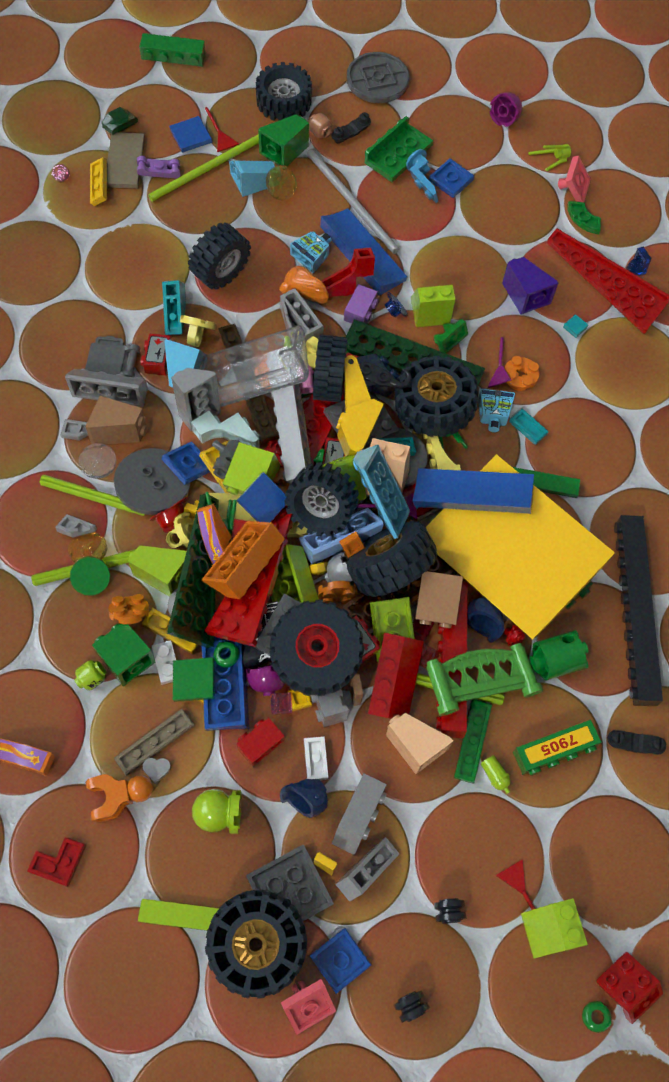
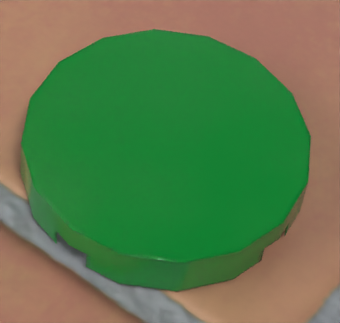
(89, 575)

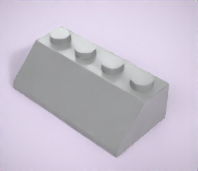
(118, 387)
(195, 394)

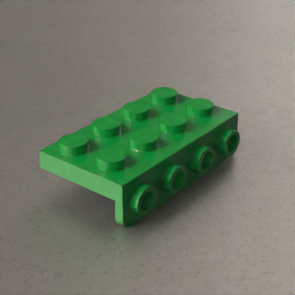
(392, 150)

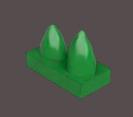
(454, 334)

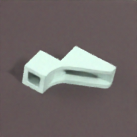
(234, 428)

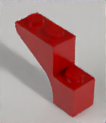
(344, 281)

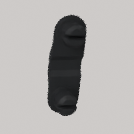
(357, 125)
(636, 742)

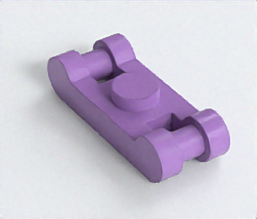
(158, 168)

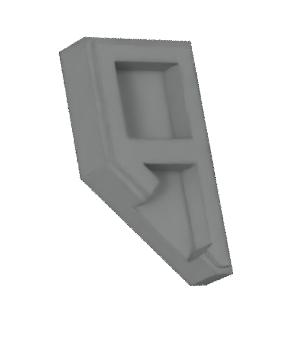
(74, 430)
(74, 527)

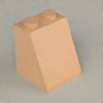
(397, 459)
(417, 741)

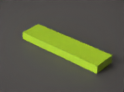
(176, 914)

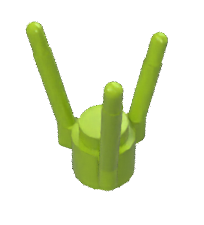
(560, 151)

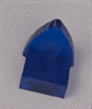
(640, 262)

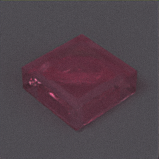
(281, 703)

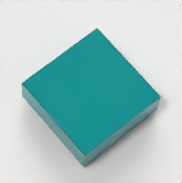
(575, 326)

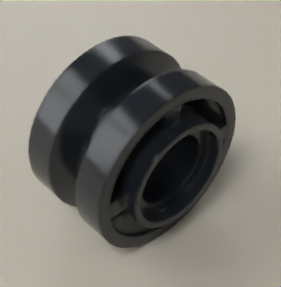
(450, 910)
(411, 1006)

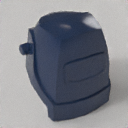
(485, 618)
(306, 797)

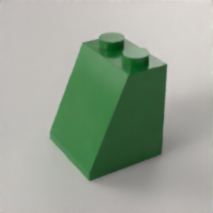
(284, 139)
(124, 653)

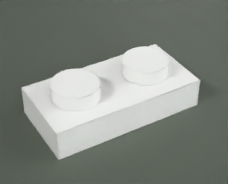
(164, 658)
(316, 758)

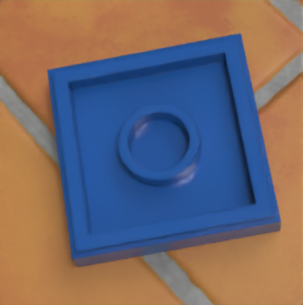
(190, 134)
(451, 178)
(186, 463)
(263, 499)
(340, 960)

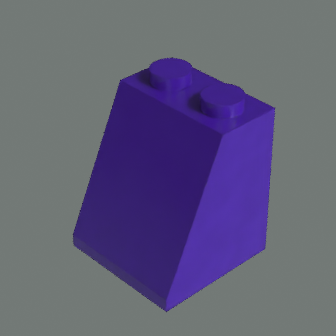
(528, 285)

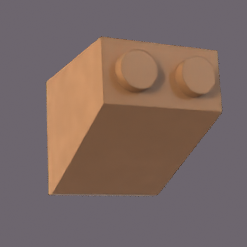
(115, 422)
(439, 599)

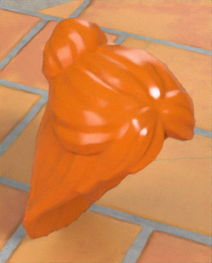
(305, 284)

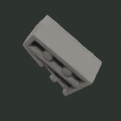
(297, 312)
(330, 708)
(359, 813)

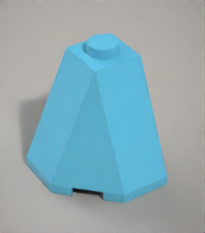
(250, 175)
(181, 357)

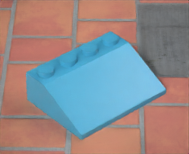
(382, 488)

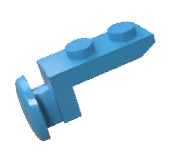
(418, 168)

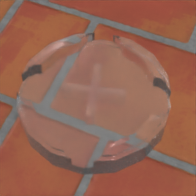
(97, 461)

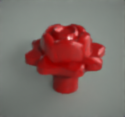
(514, 635)

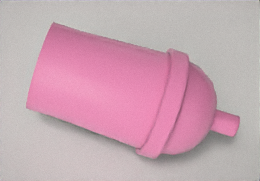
(307, 386)

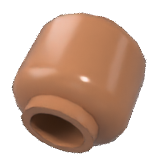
(320, 125)

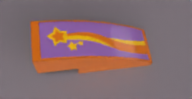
(213, 531)
(25, 757)

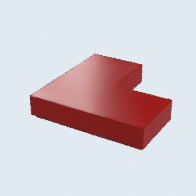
(60, 868)

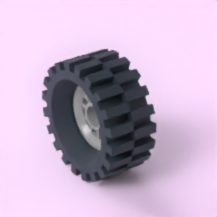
(283, 91)
(219, 255)
(329, 368)
(320, 513)

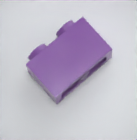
(361, 305)

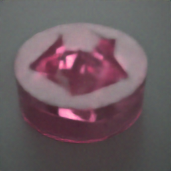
(60, 172)

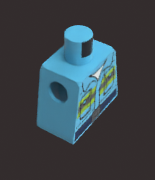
(311, 250)
(494, 408)

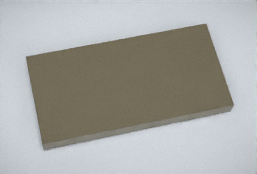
(122, 160)

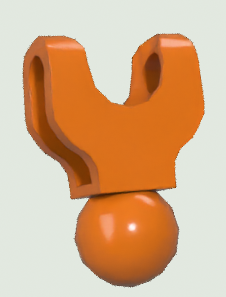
(118, 794)

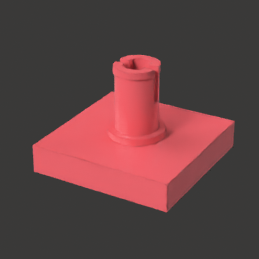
(576, 180)
(308, 1005)

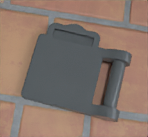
(108, 356)

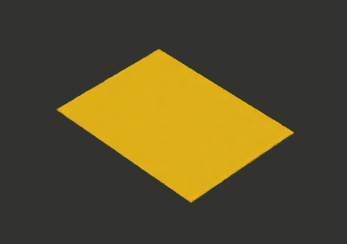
(520, 560)

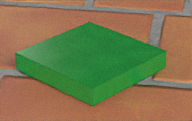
(193, 679)

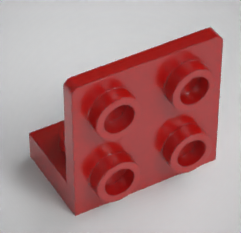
(630, 986)

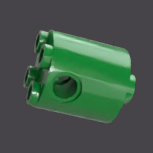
(559, 655)

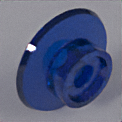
(394, 306)

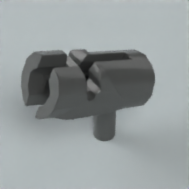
(226, 454)

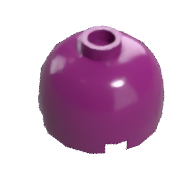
(505, 109)
(264, 680)

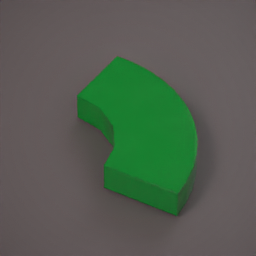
(583, 217)

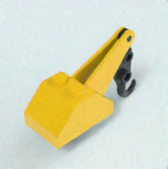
(360, 409)

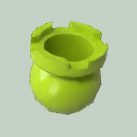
(216, 810)

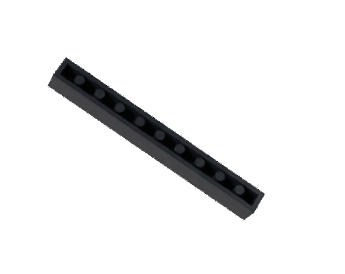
(638, 612)

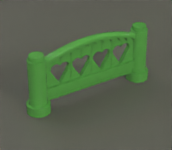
(450, 693)

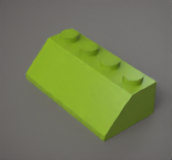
(294, 576)

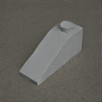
(367, 870)

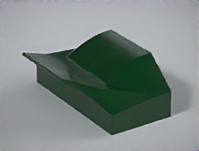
(118, 120)

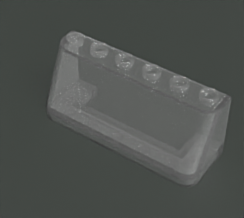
(259, 365)

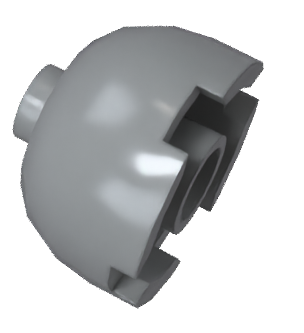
(338, 570)

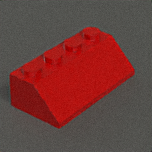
(395, 676)

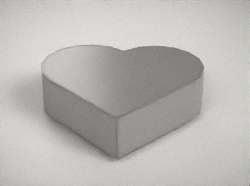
(156, 768)

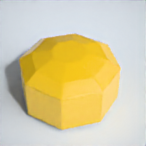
(318, 569)

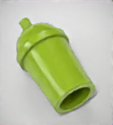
(497, 775)

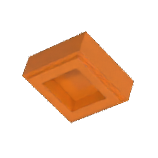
(351, 544)

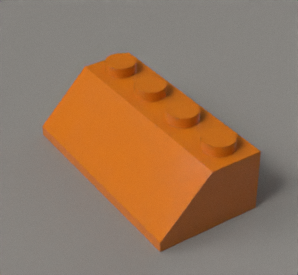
(244, 559)

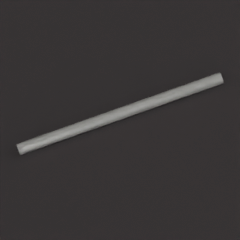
(353, 201)

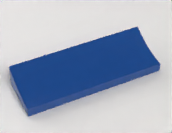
(350, 234)
(474, 490)
(230, 699)

